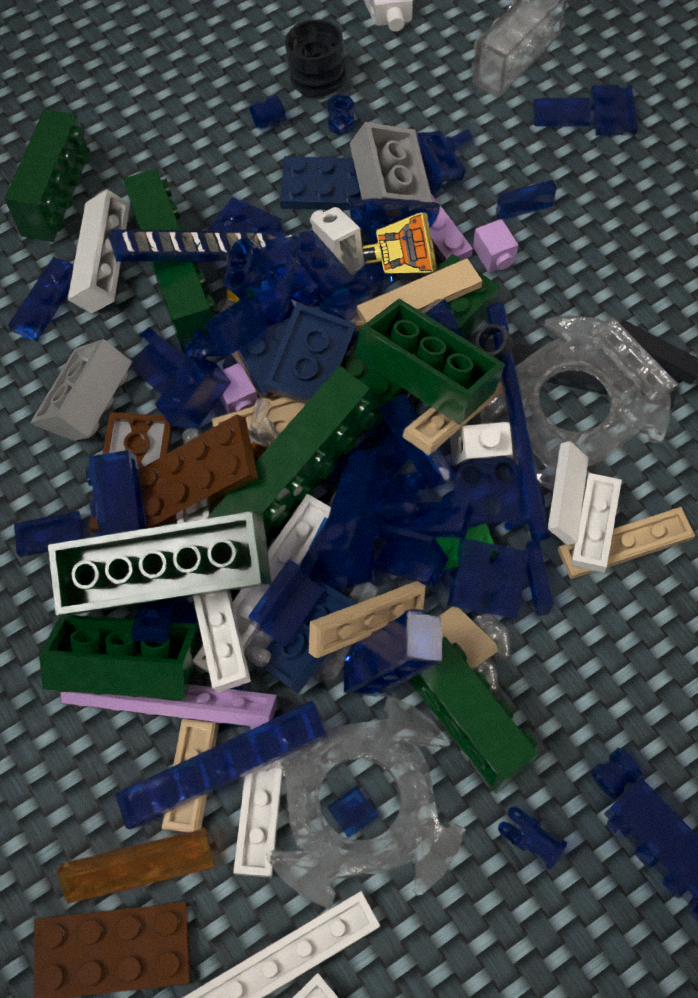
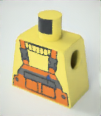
(404, 246)

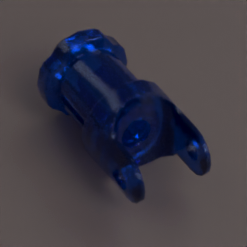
(532, 837)

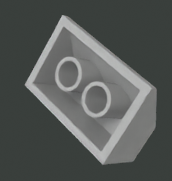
(389, 164)
(83, 391)

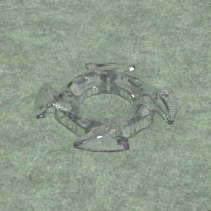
(628, 410)
(414, 834)

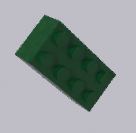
(48, 175)
(429, 360)
(102, 659)
(475, 718)

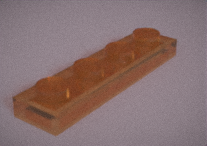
(135, 866)

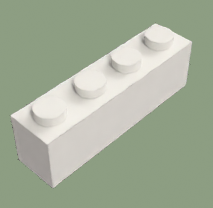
(95, 265)

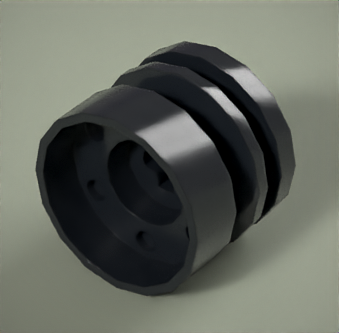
(316, 57)

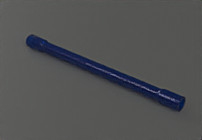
(535, 509)

